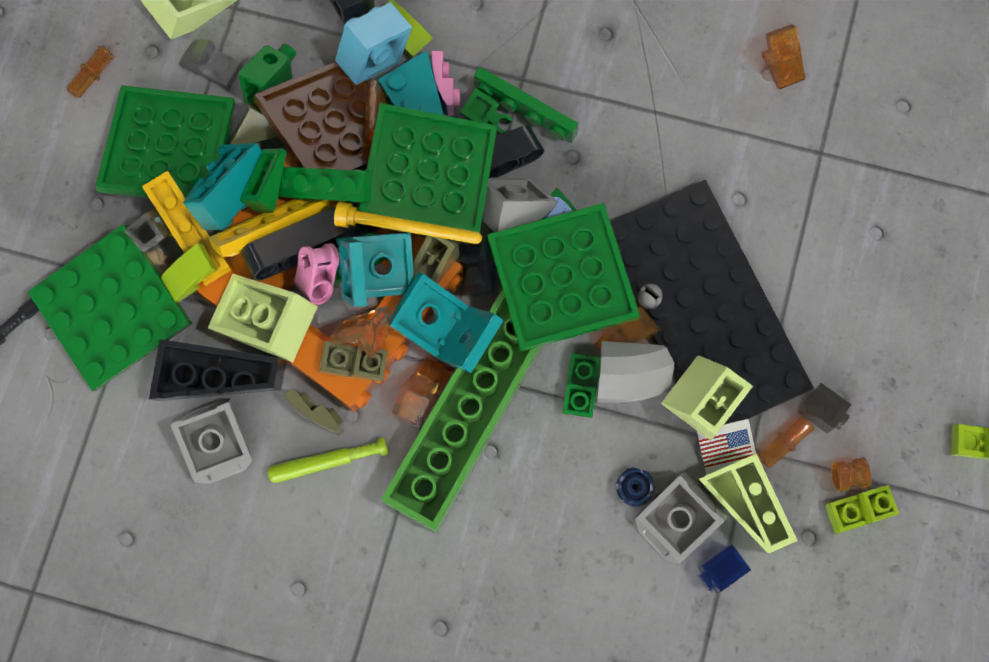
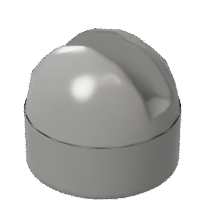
(646, 299)

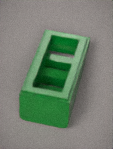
(265, 181)

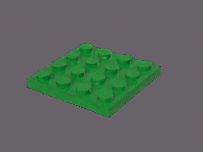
(162, 133)
(429, 167)
(563, 277)
(109, 308)

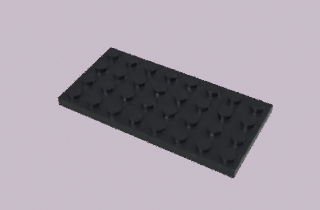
(709, 297)

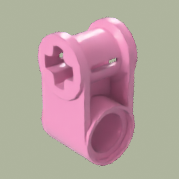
(315, 273)

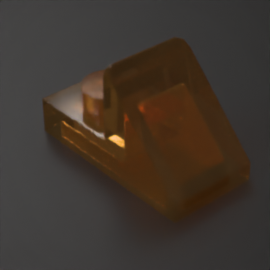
(784, 56)
(367, 329)

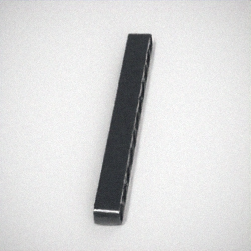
(281, 249)

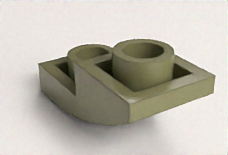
(352, 362)
(324, 419)

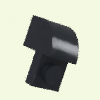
(480, 267)

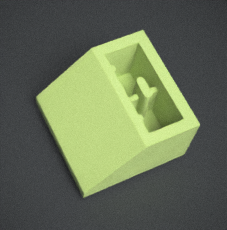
(706, 396)

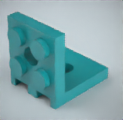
(358, 270)
(456, 331)

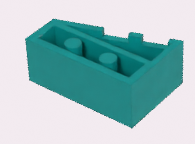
(412, 86)
(218, 196)

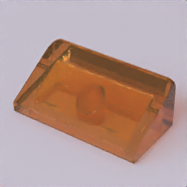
(373, 99)

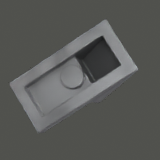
(210, 63)

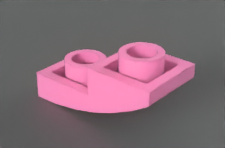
(445, 86)

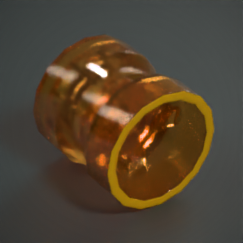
(851, 474)

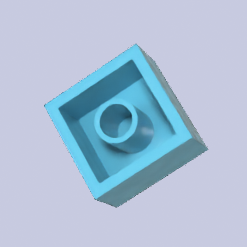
(372, 43)

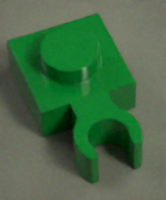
(483, 109)

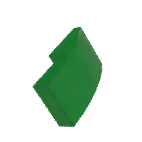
(581, 385)

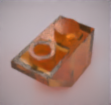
(422, 391)

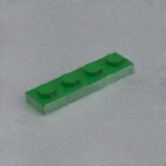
(533, 109)
(326, 184)

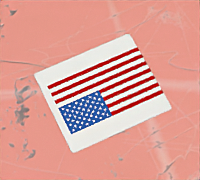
(728, 446)

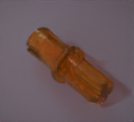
(89, 72)
(786, 442)

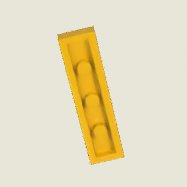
(181, 223)
(234, 239)

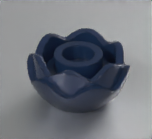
(638, 477)

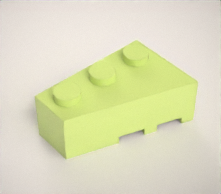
(752, 502)

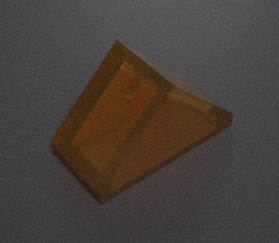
(631, 332)

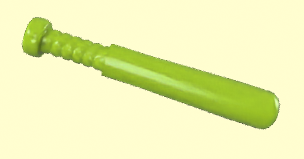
(311, 464)

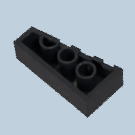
(206, 371)

